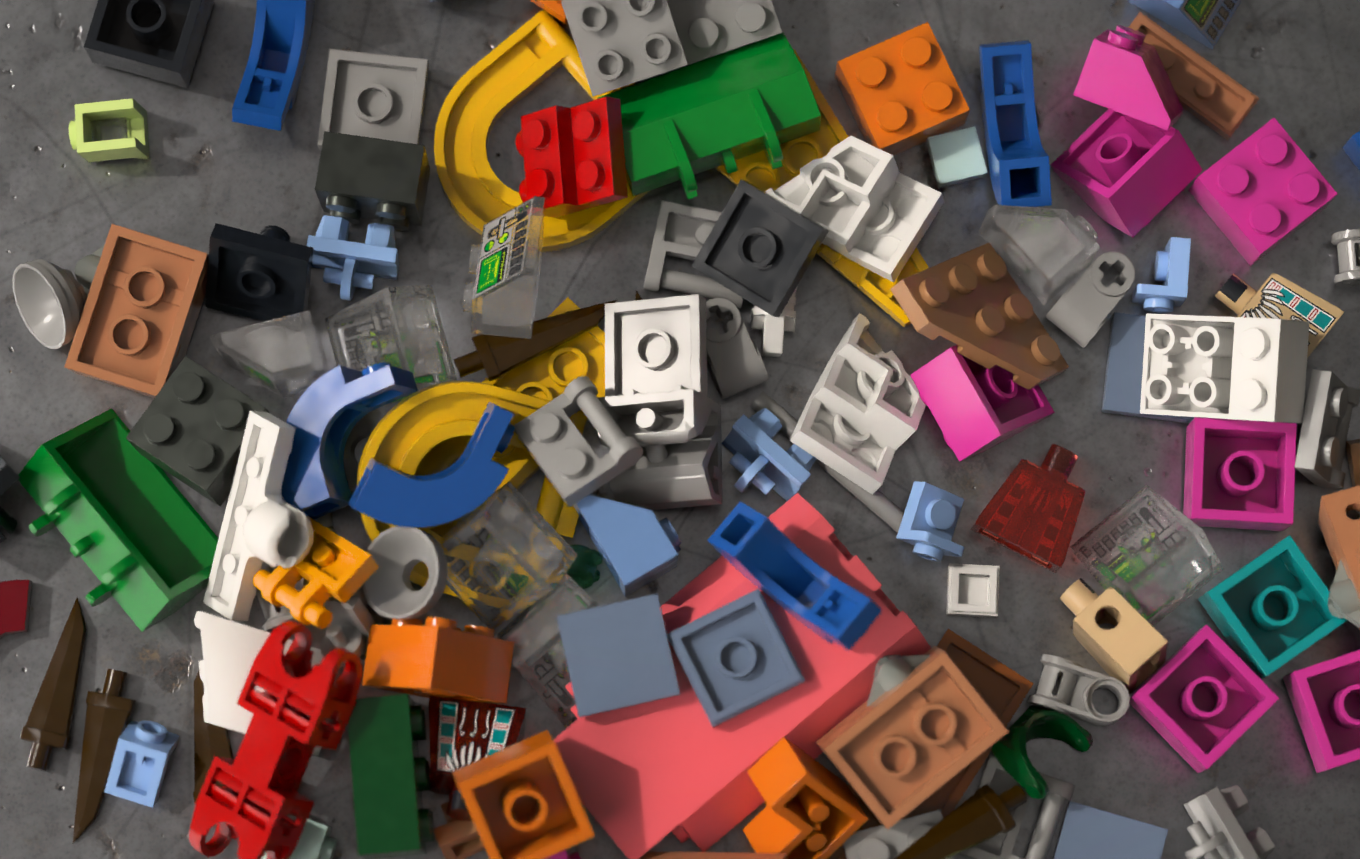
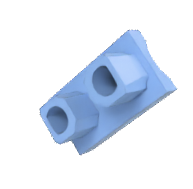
(354, 262)
(763, 460)

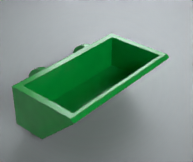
(715, 115)
(121, 519)

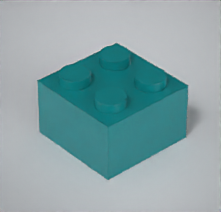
(1272, 608)

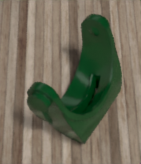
(1034, 724)

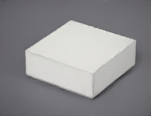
(973, 590)

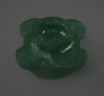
(584, 567)

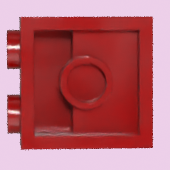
(573, 156)

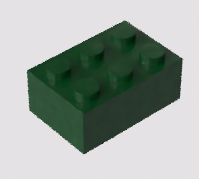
(389, 777)

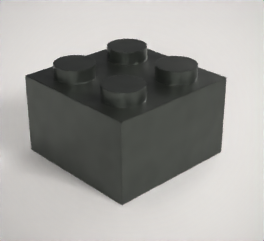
(372, 179)
(195, 429)

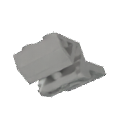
(645, 38)
(662, 401)

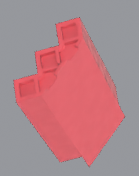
(661, 760)

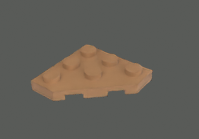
(983, 313)

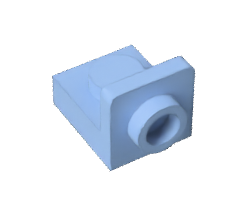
(1173, 270)
(931, 522)
(141, 762)

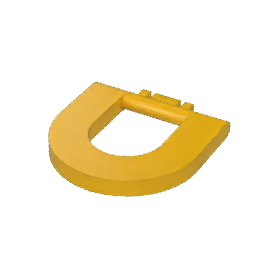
(476, 106)
(445, 413)

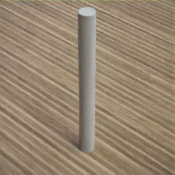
(877, 502)

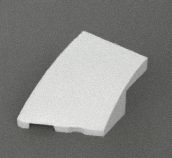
(865, 205)
(860, 409)
(226, 662)

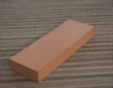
(1198, 83)

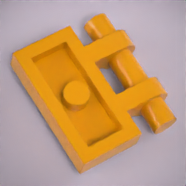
(332, 569)

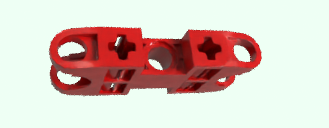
(276, 747)

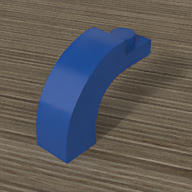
(274, 63)
(1010, 128)
(323, 421)
(442, 496)
(793, 578)

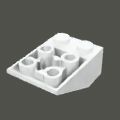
(1224, 367)

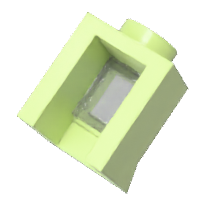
(110, 130)

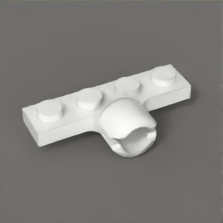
(256, 519)

